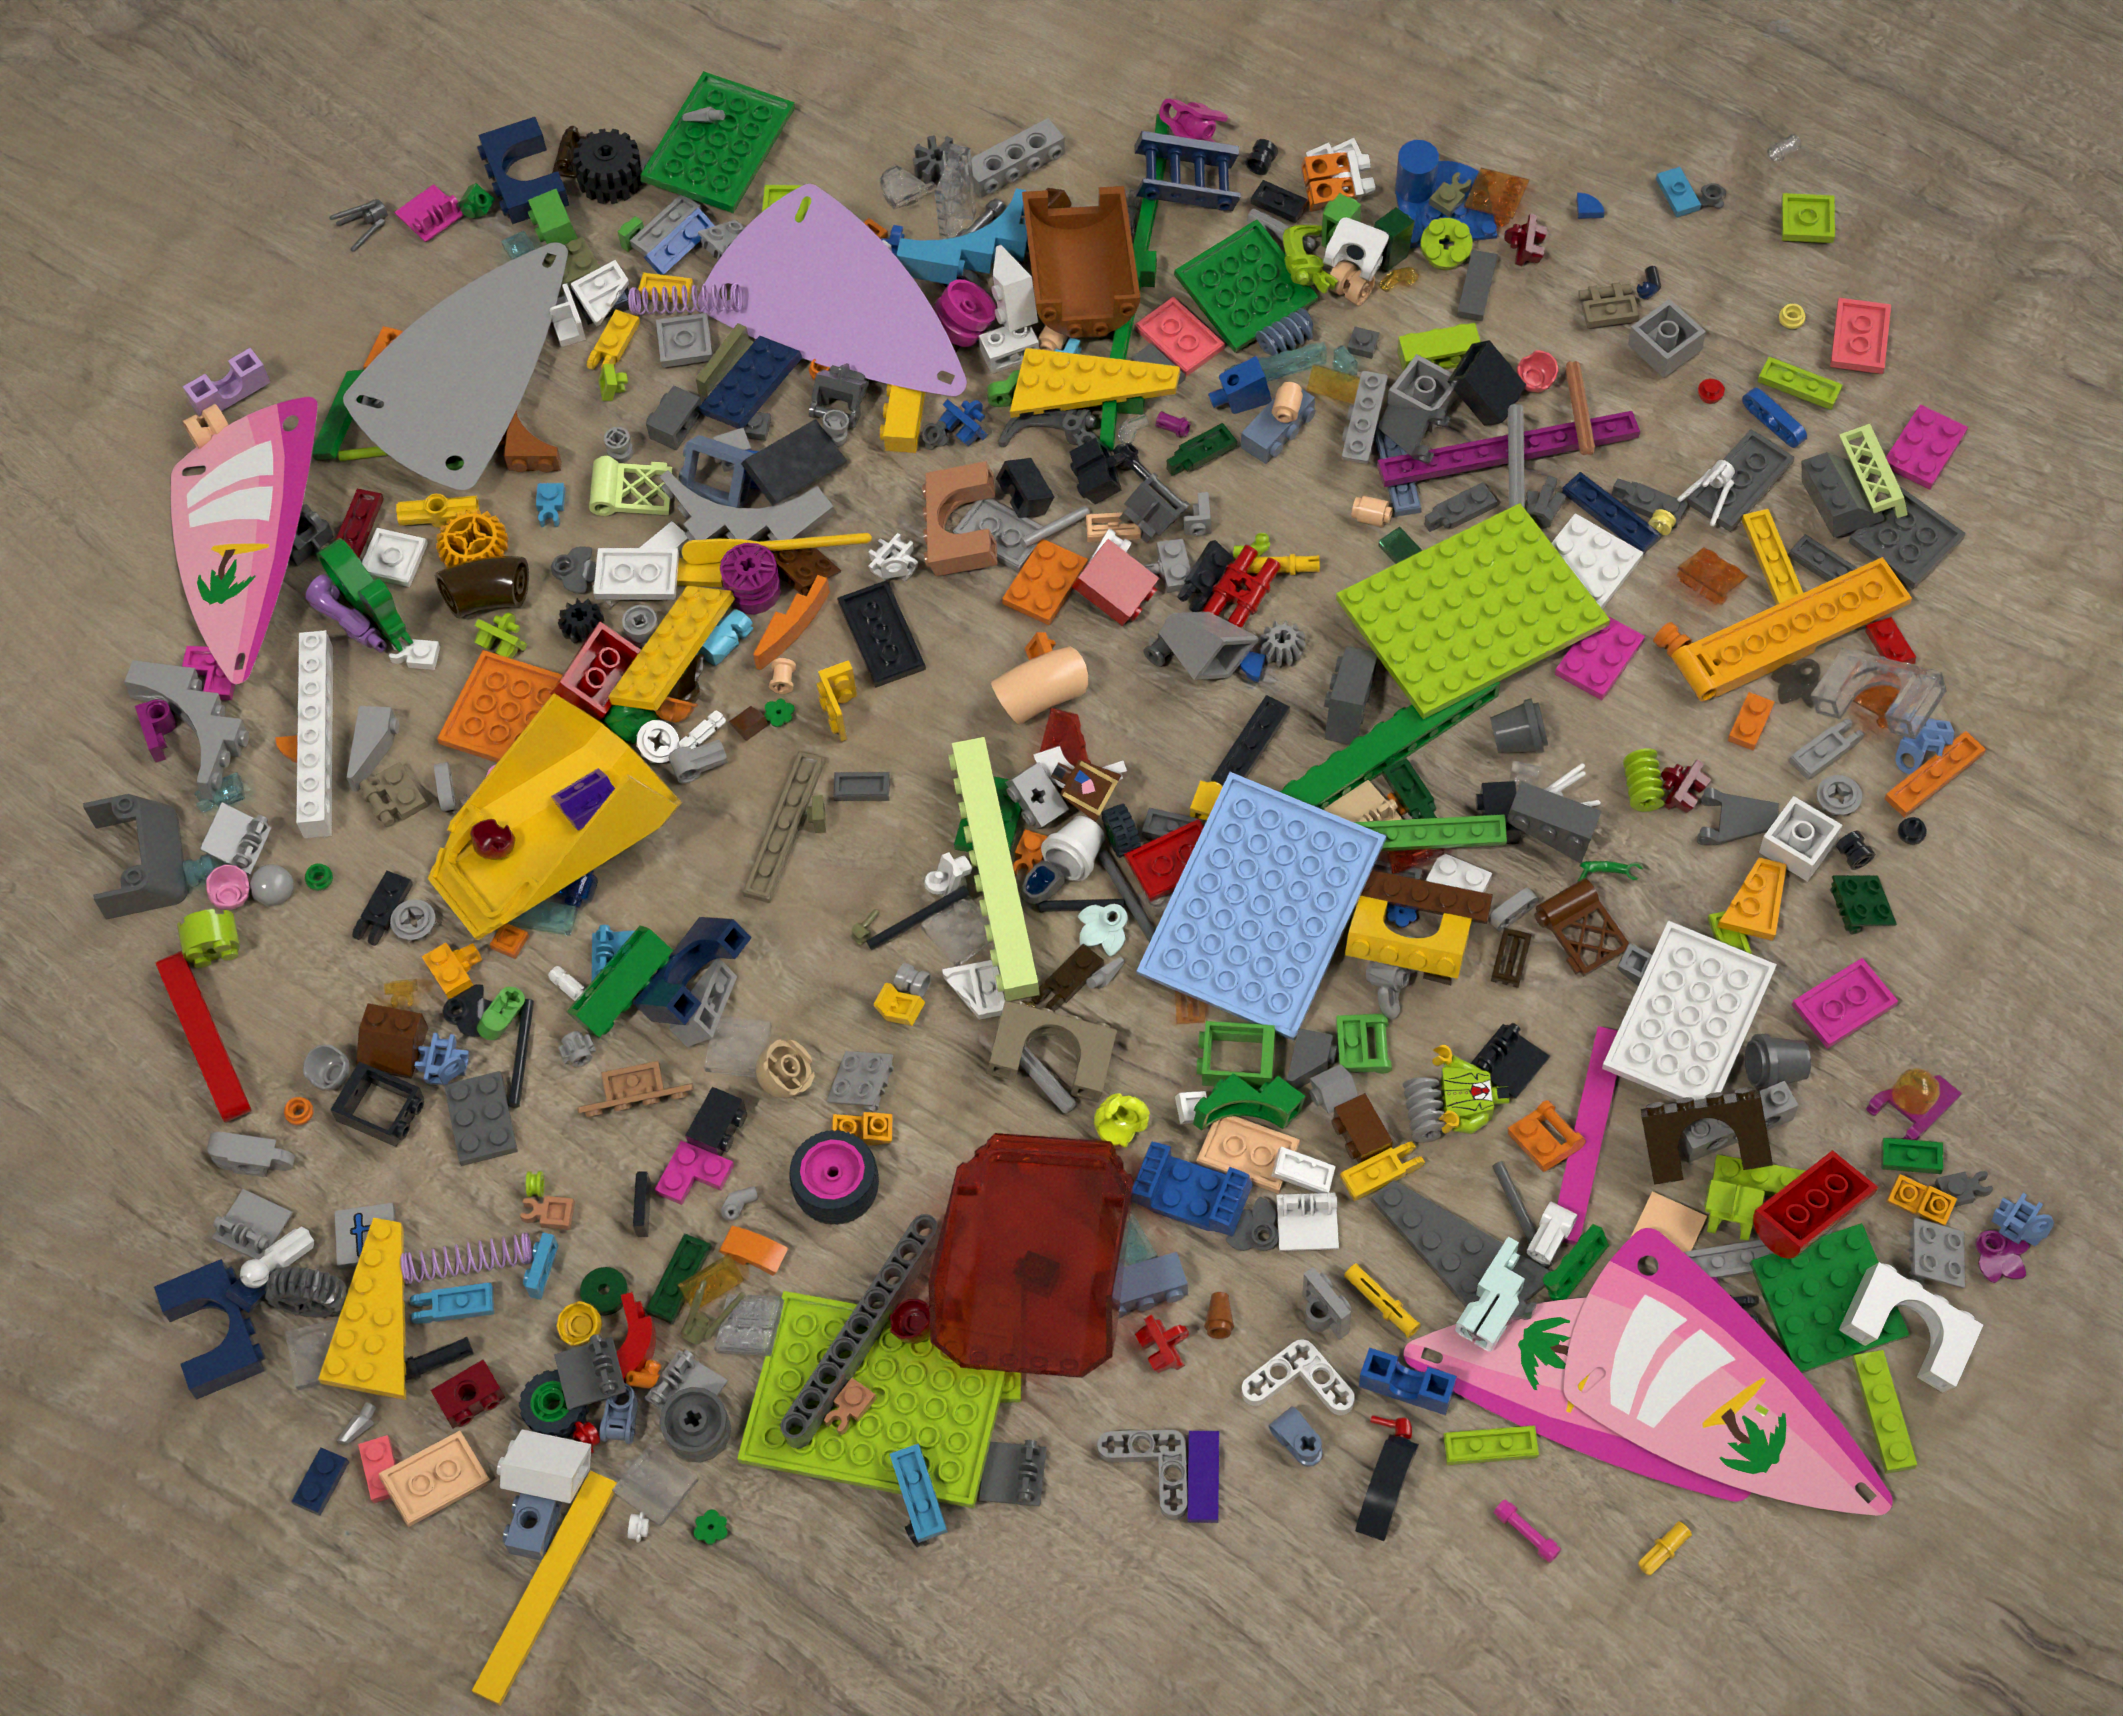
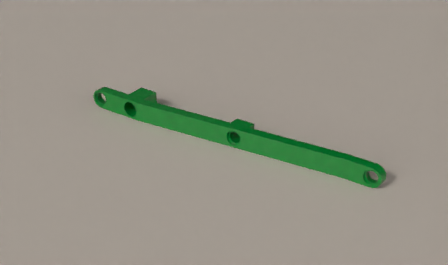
(1146, 272)

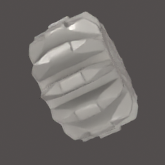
(1282, 643)

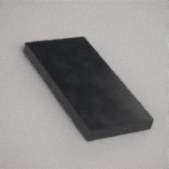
(794, 462)
(881, 633)

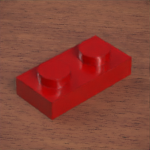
(1890, 641)

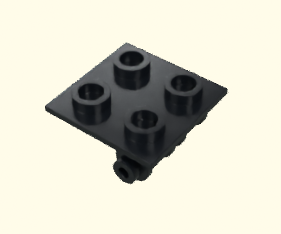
(1510, 1059)

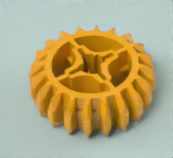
(465, 536)

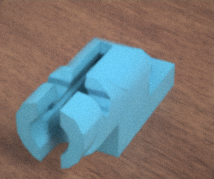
(725, 637)

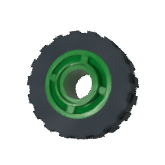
(535, 1403)

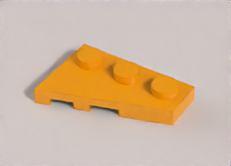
(1758, 901)

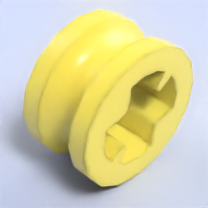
(1662, 521)

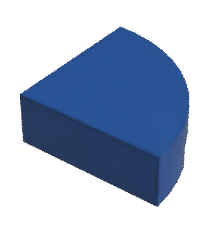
(1589, 206)
(1253, 665)

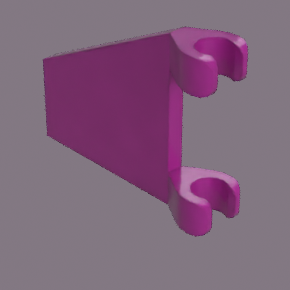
(1922, 1122)

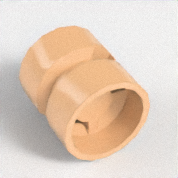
(1350, 284)
(204, 426)

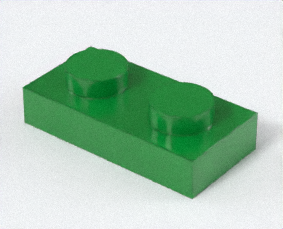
(1912, 1155)

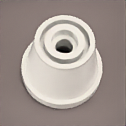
(1074, 848)

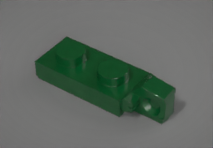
(1201, 449)
(1410, 790)

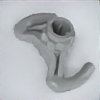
(1391, 981)

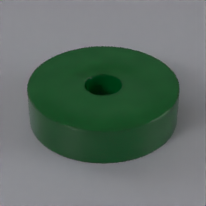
(604, 1278)

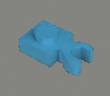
(550, 500)

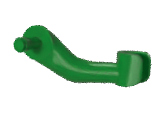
(1608, 866)

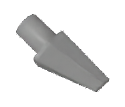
(704, 115)
(1105, 974)
(357, 1424)

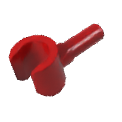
(1402, 1425)

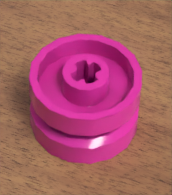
(964, 312)

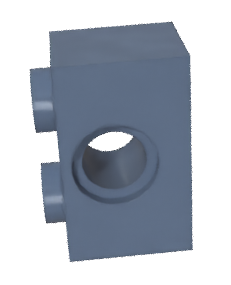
(534, 1541)

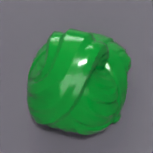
(627, 721)

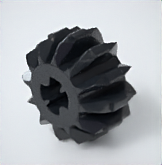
(579, 620)

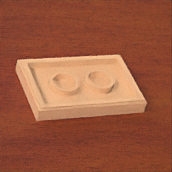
(1246, 1148)
(434, 1478)

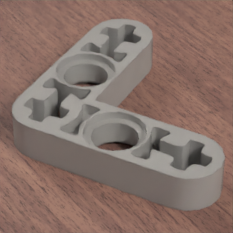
(1165, 1458)

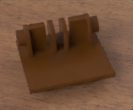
(802, 567)

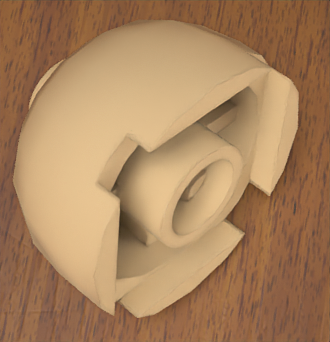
(784, 1069)

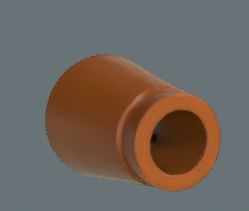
(1219, 1316)

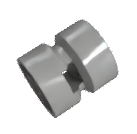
(639, 624)

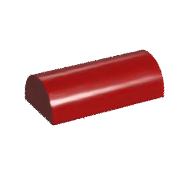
(1811, 1205)

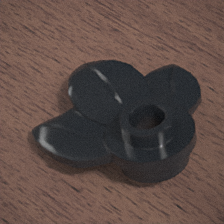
(472, 1007)

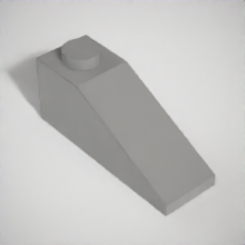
(371, 742)
(713, 993)

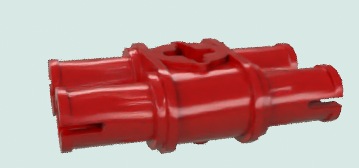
(1237, 577)

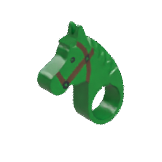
(362, 591)

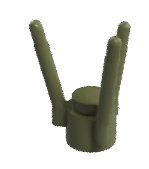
(697, 1324)

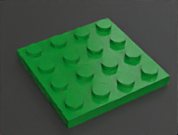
(1243, 285)
(1813, 1295)

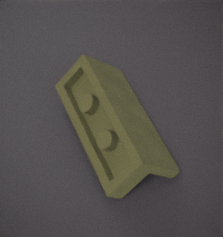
(723, 360)

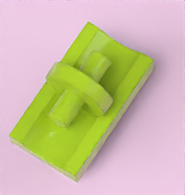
(488, 633)

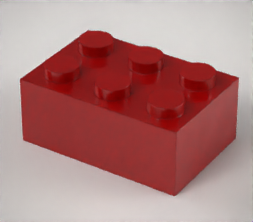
(596, 671)

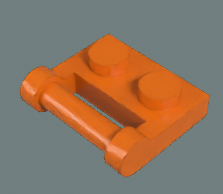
(1538, 1141)

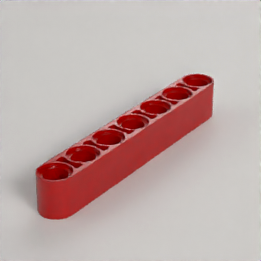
(203, 1037)

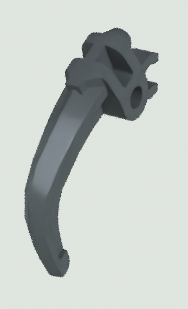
(1072, 421)

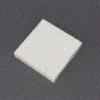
(394, 556)

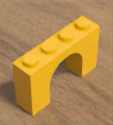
(1435, 954)

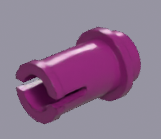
(1173, 424)

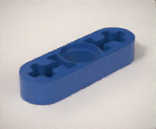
(1774, 417)

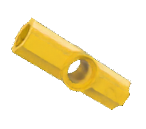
(427, 510)

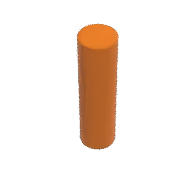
(1400, 809)

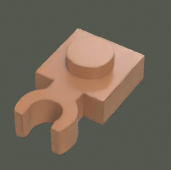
(553, 1213)
(851, 1402)

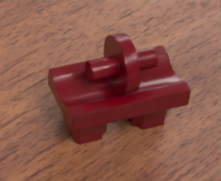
(1523, 239)
(1691, 777)

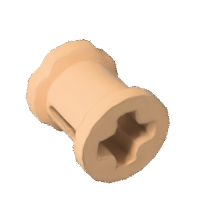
(782, 675)

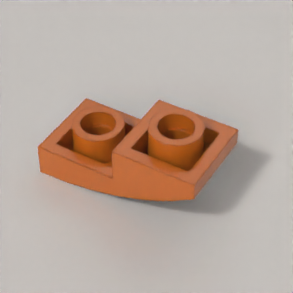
(753, 1248)

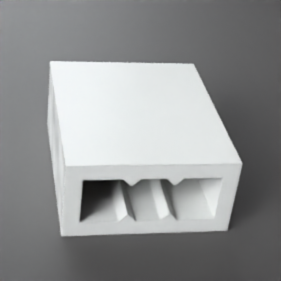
(544, 1466)

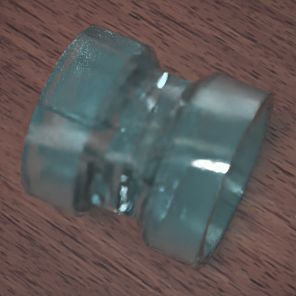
(198, 870)

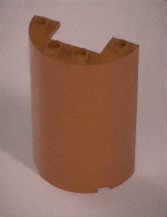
(1082, 263)

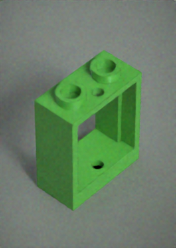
(1238, 1033)

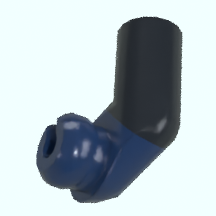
(1652, 285)

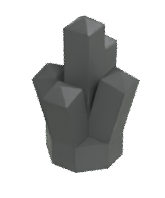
(1547, 506)

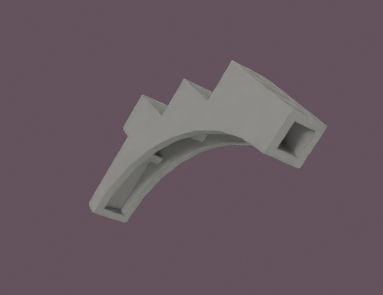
(784, 521)
(200, 710)

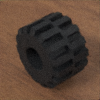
(607, 166)

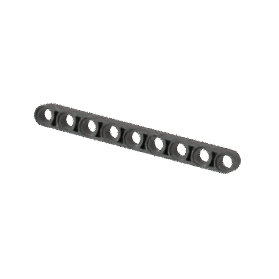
(860, 1343)

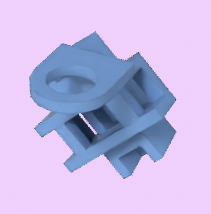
(1931, 738)
(448, 1062)
(2018, 1225)

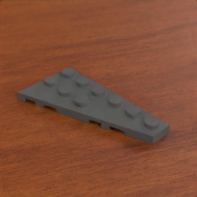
(1449, 1244)

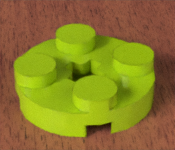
(1439, 230)

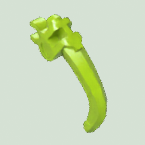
(1305, 268)

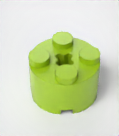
(208, 937)

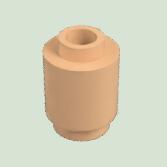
(1051, 340)
(1287, 402)
(1371, 511)

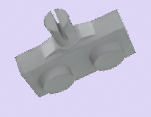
(1172, 564)

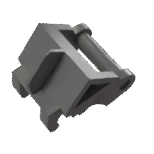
(842, 385)
(1150, 510)
(311, 538)

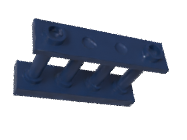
(1193, 151)

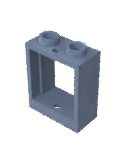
(740, 481)

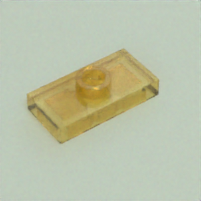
(1333, 383)
(720, 1278)

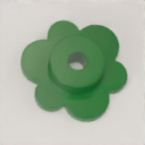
(779, 712)
(710, 1519)

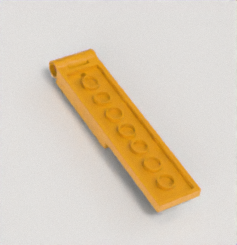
(1789, 630)

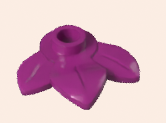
(2002, 1259)

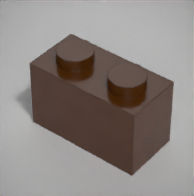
(1361, 1128)

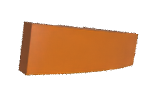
(788, 627)

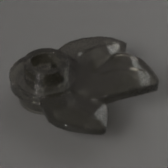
(1794, 683)

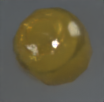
(1916, 1091)

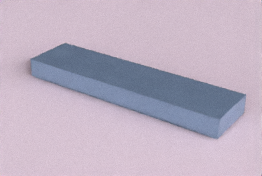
(1402, 496)

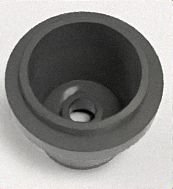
(1520, 729)
(1776, 1060)

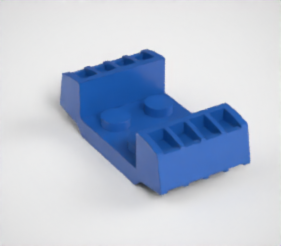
(1191, 1191)

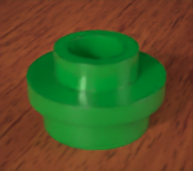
(315, 871)

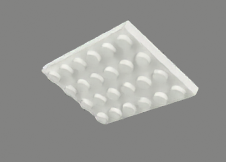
(1689, 1015)

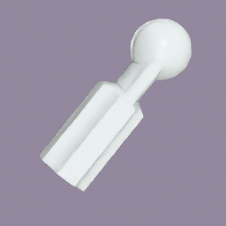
(281, 1254)

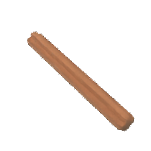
(1580, 408)

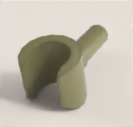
(860, 931)

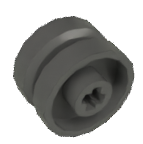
(692, 1407)

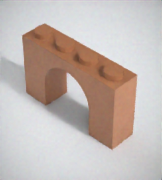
(943, 494)

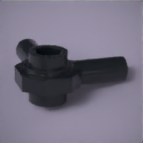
(1127, 456)

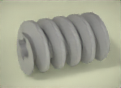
(1423, 1108)

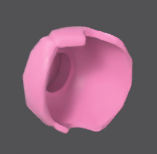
(227, 887)

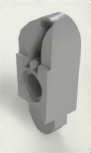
(248, 1154)

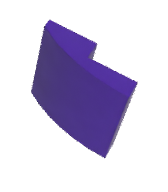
(584, 797)

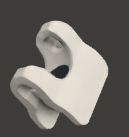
(1357, 244)

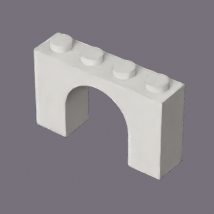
(1950, 1329)

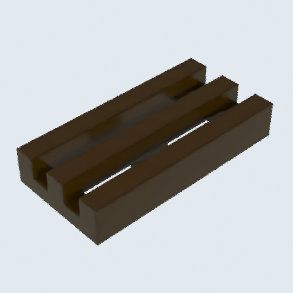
(1506, 978)

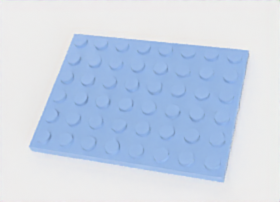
(1261, 905)

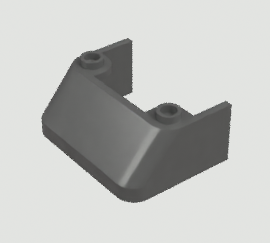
(161, 876)

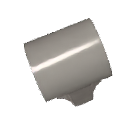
(690, 762)

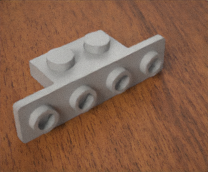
(1364, 417)

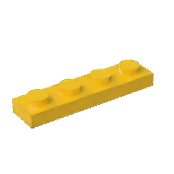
(1771, 555)

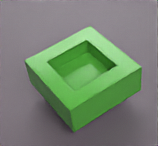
(628, 231)

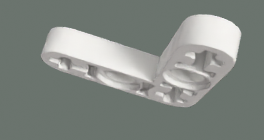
(1303, 1368)

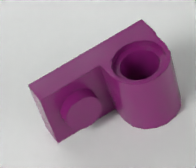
(155, 728)

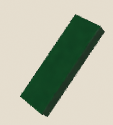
(684, 1263)

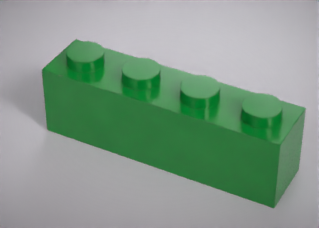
(620, 981)

